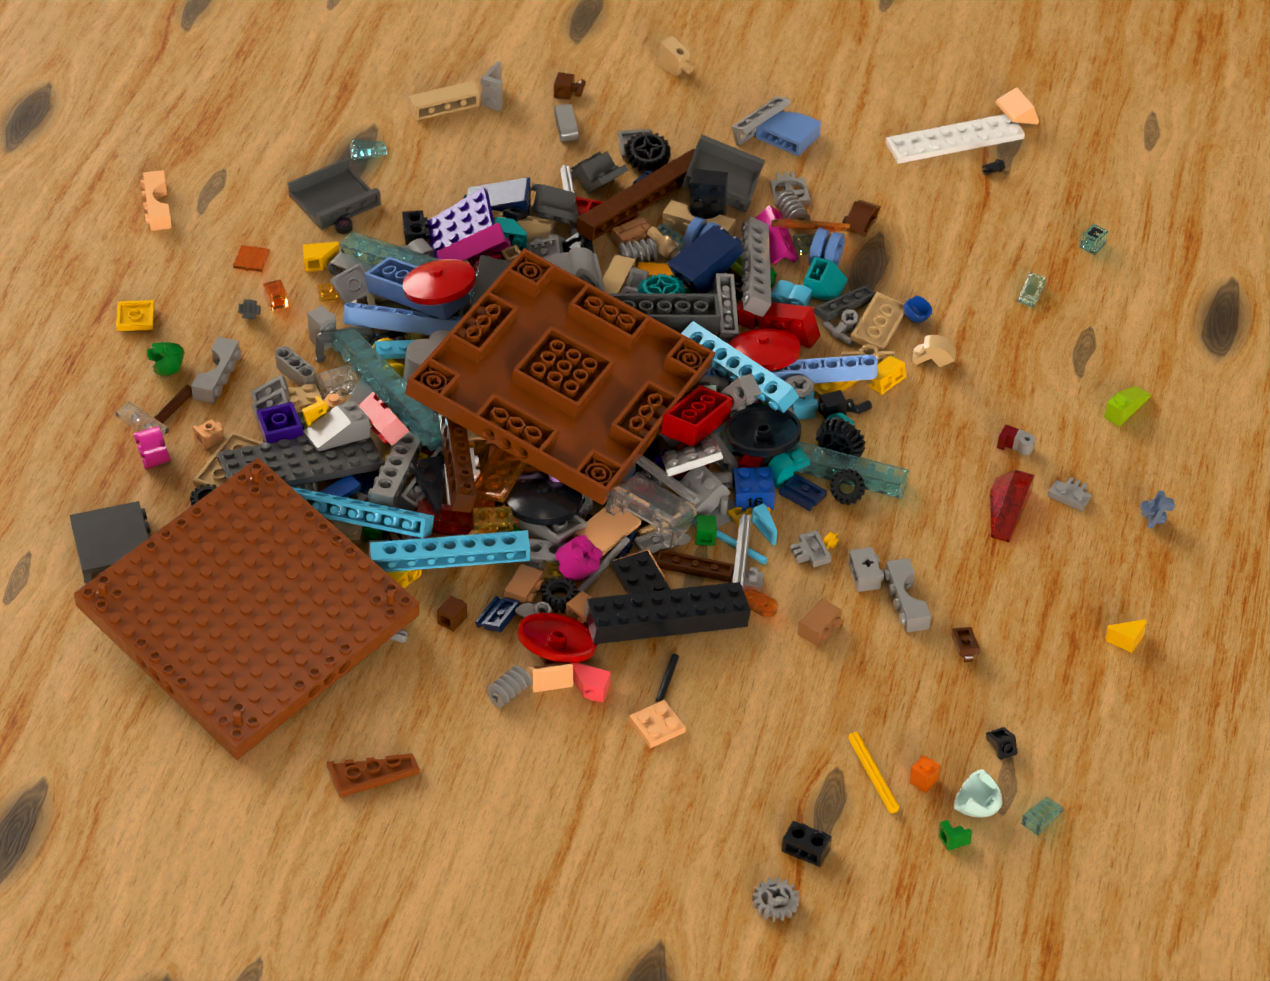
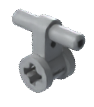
(848, 324)

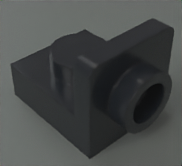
(1003, 741)

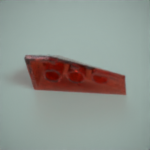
(1008, 500)

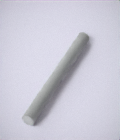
(604, 564)

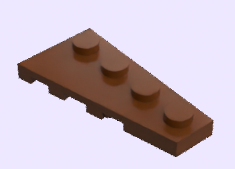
(363, 775)

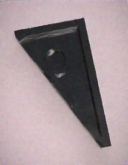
(430, 476)

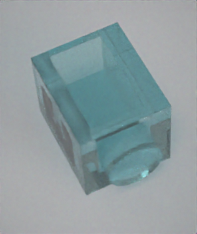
(1094, 239)

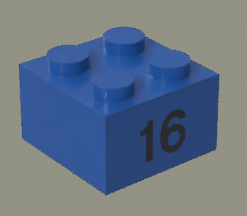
(753, 487)

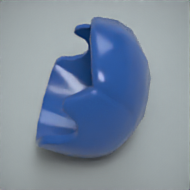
(917, 309)

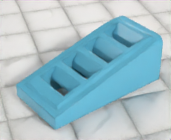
(762, 520)

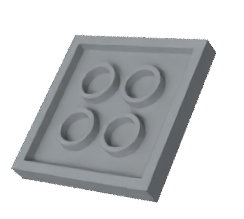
(691, 457)

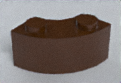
(861, 217)

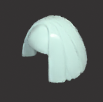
(978, 796)

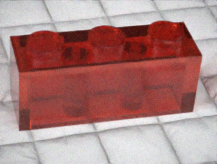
(448, 521)

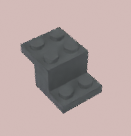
(597, 171)
(553, 203)

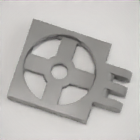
(788, 182)

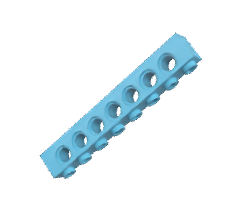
(735, 364)
(369, 514)
(451, 551)

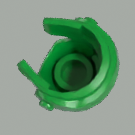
(167, 357)

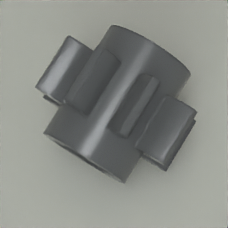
(249, 309)

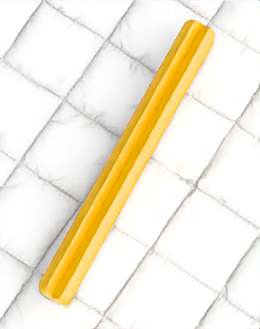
(873, 772)

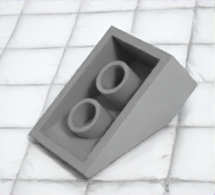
(339, 427)
(555, 532)

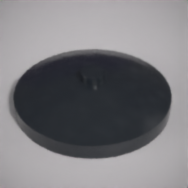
(763, 431)
(543, 501)

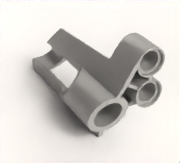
(581, 263)

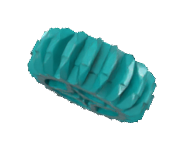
(662, 285)

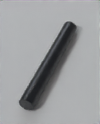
(667, 678)

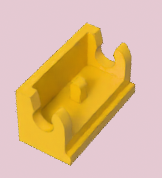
(890, 373)

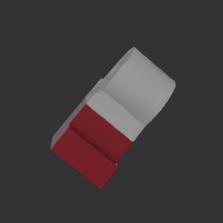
(1016, 440)

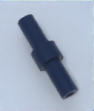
(631, 537)

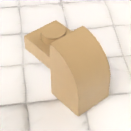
(937, 348)

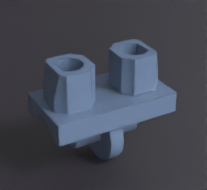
(1155, 509)

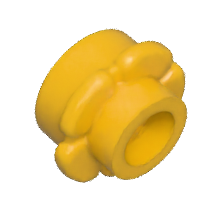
(831, 540)

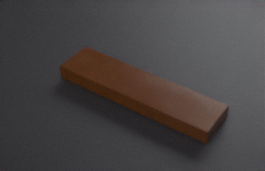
(695, 565)

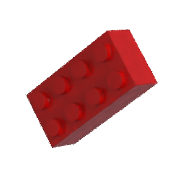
(696, 416)

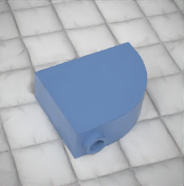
(789, 131)

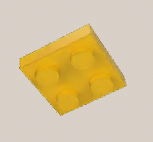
(135, 315)

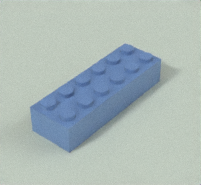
(387, 281)

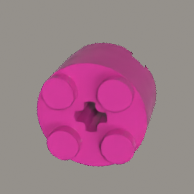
(152, 447)
(578, 558)

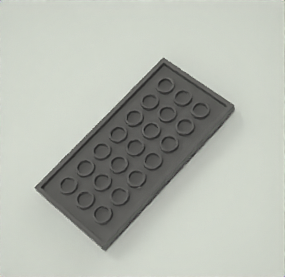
(301, 463)

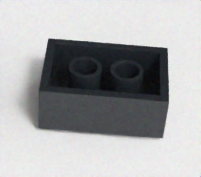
(708, 193)

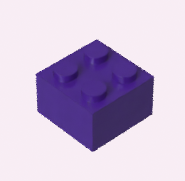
(279, 423)

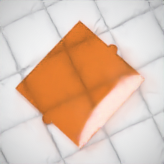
(251, 258)

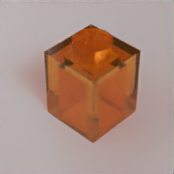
(275, 294)

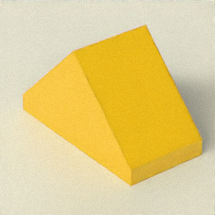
(1126, 634)

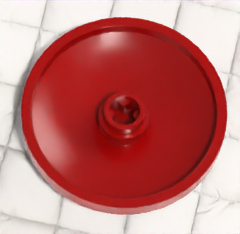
(439, 282)
(768, 347)
(556, 637)

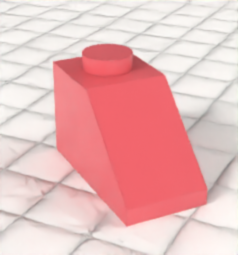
(591, 681)

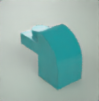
(787, 463)

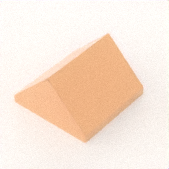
(1017, 107)
(551, 676)

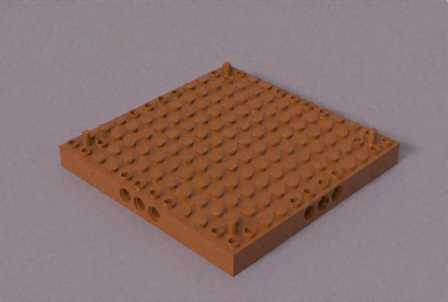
(560, 375)
(247, 606)

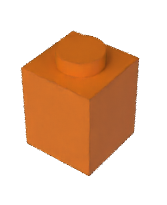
(924, 773)

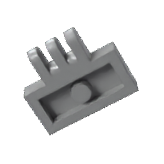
(1070, 493)
(811, 549)

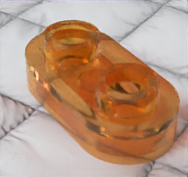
(761, 603)

